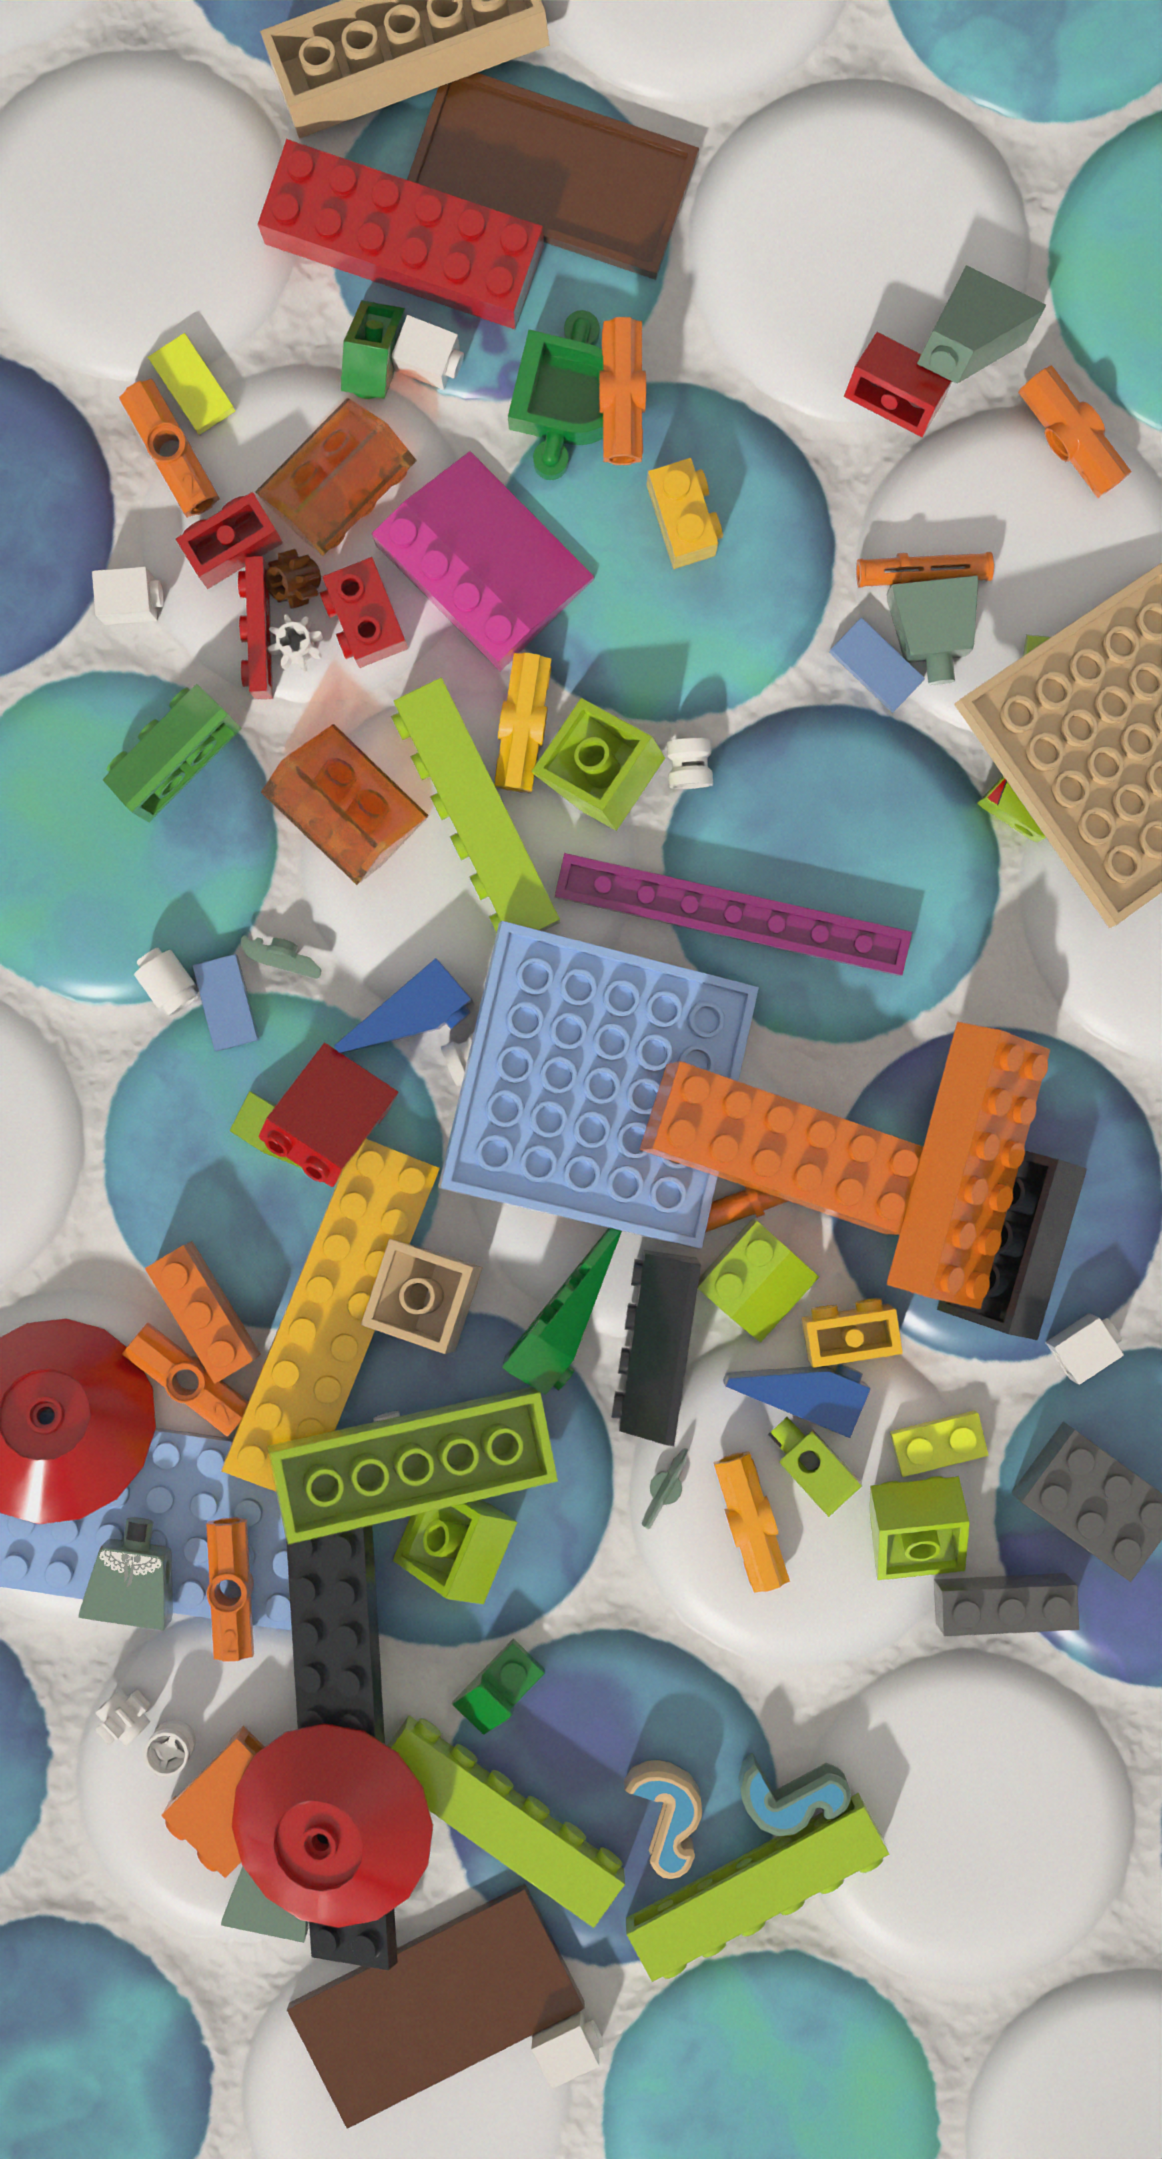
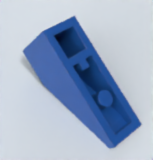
(416, 1008)
(814, 1394)

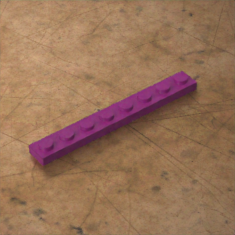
(733, 914)

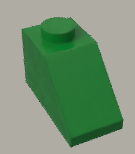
(368, 349)

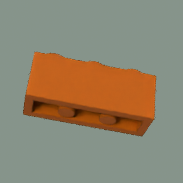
(203, 1312)

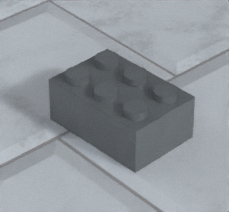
(1094, 1501)

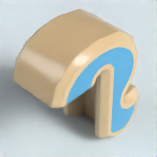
(679, 1817)

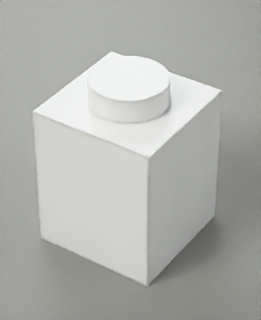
(427, 353)
(126, 595)
(1086, 1347)
(567, 2049)

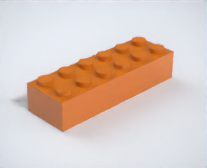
(782, 1148)
(969, 1165)

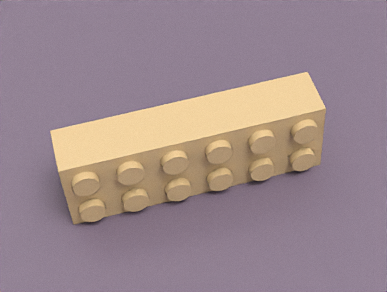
(385, 51)

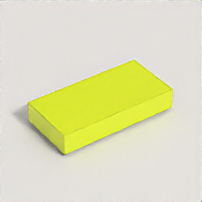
(191, 384)

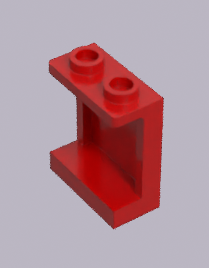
(327, 1115)

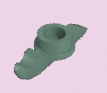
(280, 955)
(665, 1489)

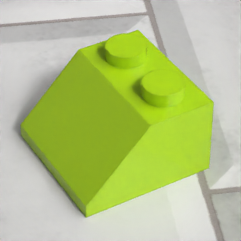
(599, 763)
(756, 1280)
(919, 1527)
(456, 1549)

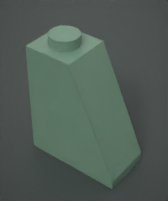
(979, 326)

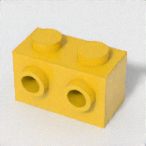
(682, 514)
(851, 1334)

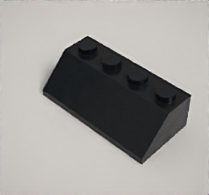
(1029, 1248)
(658, 1346)

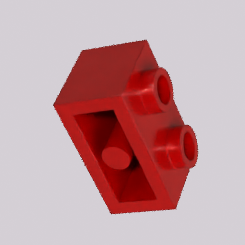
(899, 385)
(223, 541)
(364, 613)

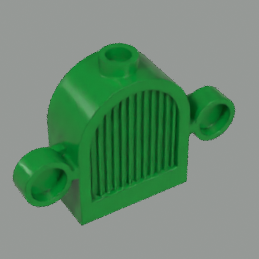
(559, 392)

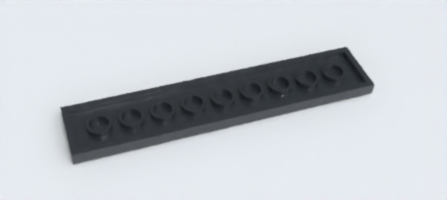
(340, 1686)

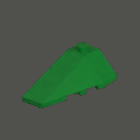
(552, 1340)

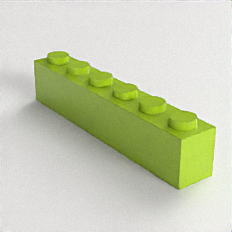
(474, 807)
(508, 1824)
(754, 1889)

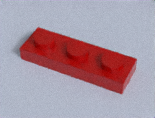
(254, 628)

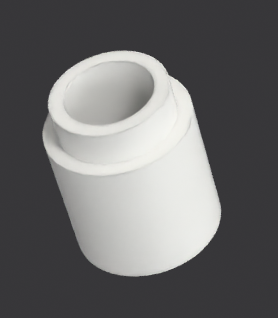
(165, 981)

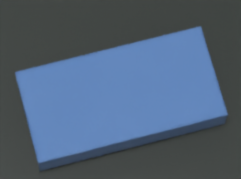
(876, 665)
(226, 1002)

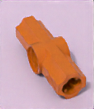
(622, 391)
(156, 426)
(1074, 431)
(162, 1361)
(230, 1616)

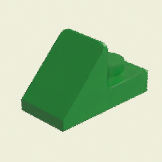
(499, 1687)

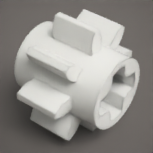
(283, 640)
(123, 1717)

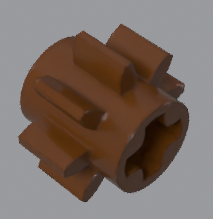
(293, 578)

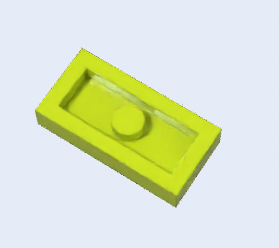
(939, 1443)

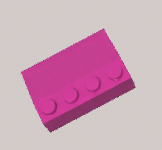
(482, 559)

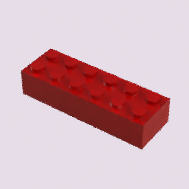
(401, 234)

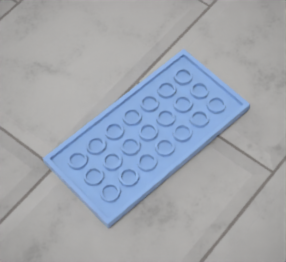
(180, 1493)

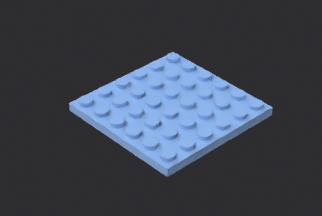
(569, 1076)

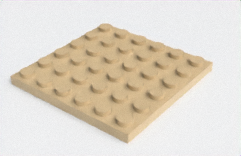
(1083, 744)

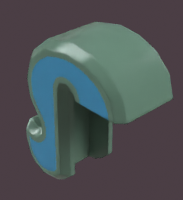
(792, 1805)

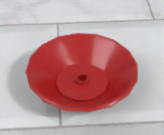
(98, 1426)
(357, 1797)

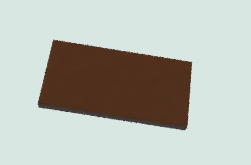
(575, 172)
(437, 2010)

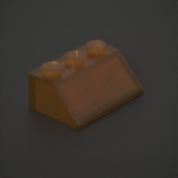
(336, 476)
(343, 803)

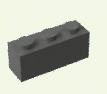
(1006, 1604)

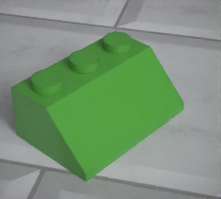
(170, 752)

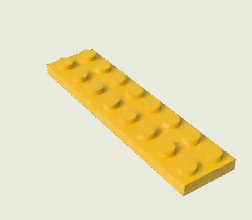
(321, 1329)

